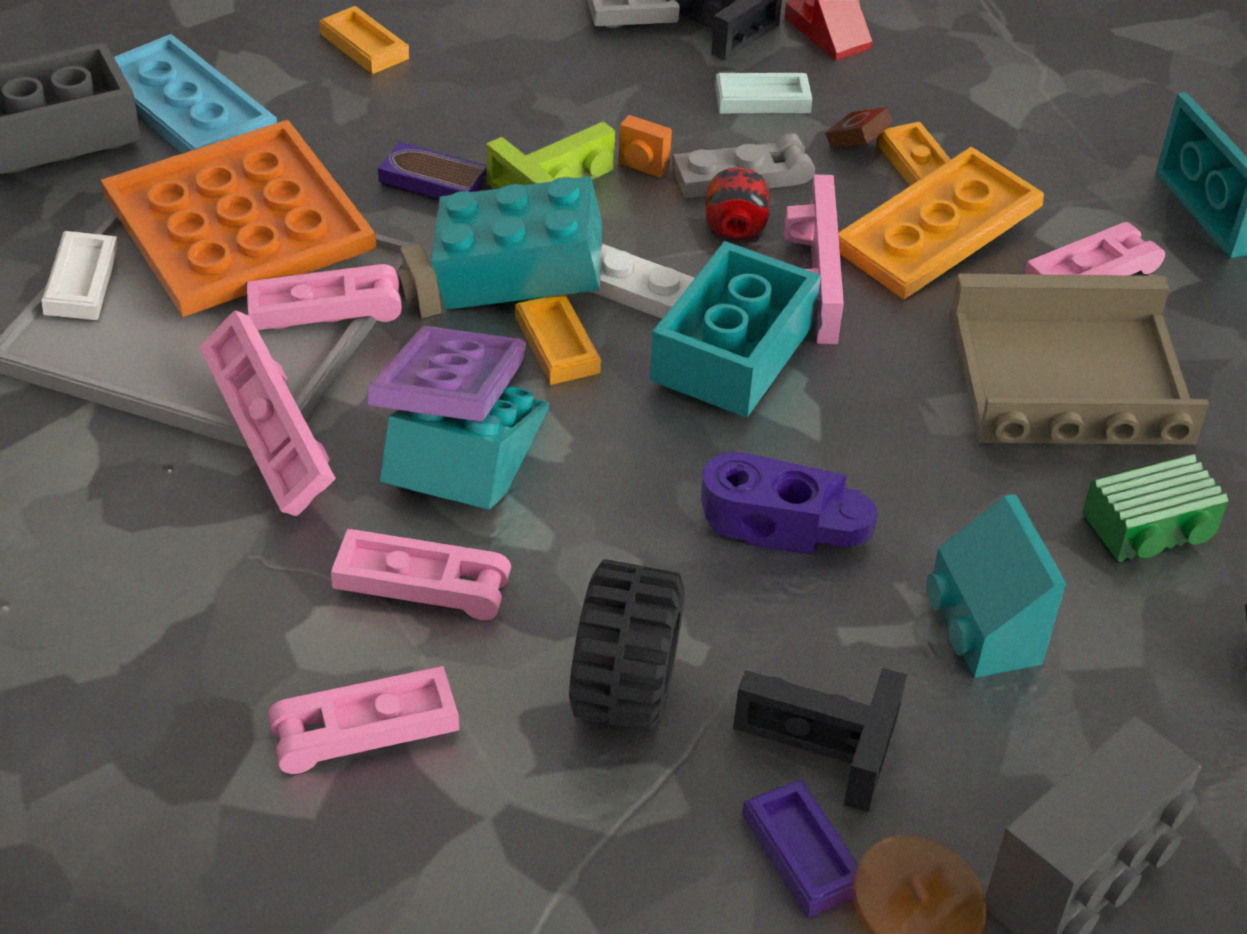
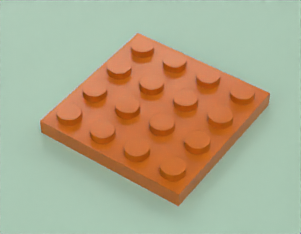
(237, 216)

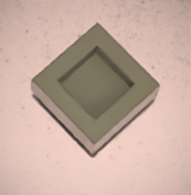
(419, 281)

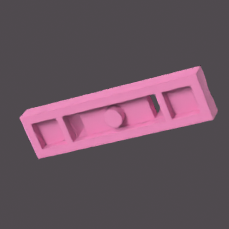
(818, 227)
(267, 414)

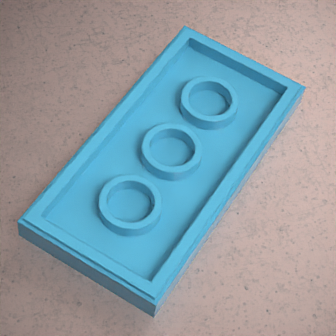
(187, 96)

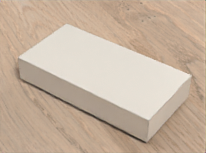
(80, 275)

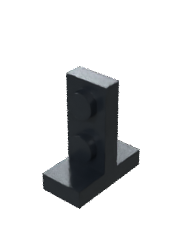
(733, 21)
(825, 724)

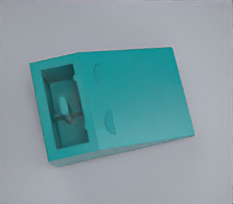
(459, 456)

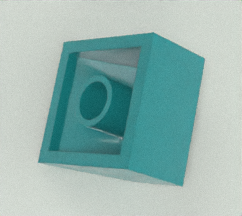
(997, 590)

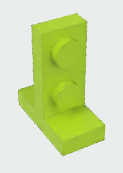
(575, 156)

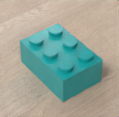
(518, 243)
(734, 328)

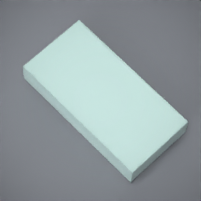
(763, 93)

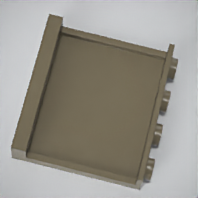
(1072, 360)

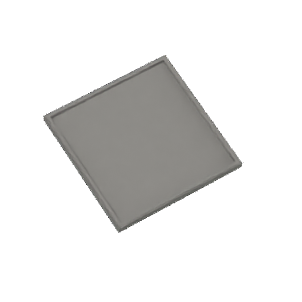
(149, 357)

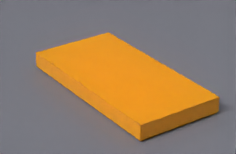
(938, 222)

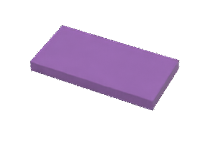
(448, 373)

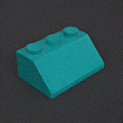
(1206, 174)

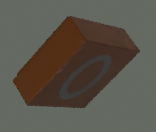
(859, 127)

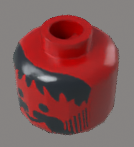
(737, 199)

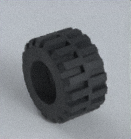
(626, 645)

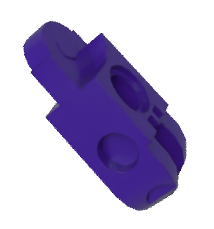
(783, 504)

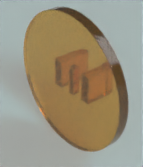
(917, 889)

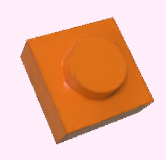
(644, 146)

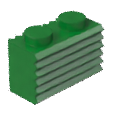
(1155, 507)

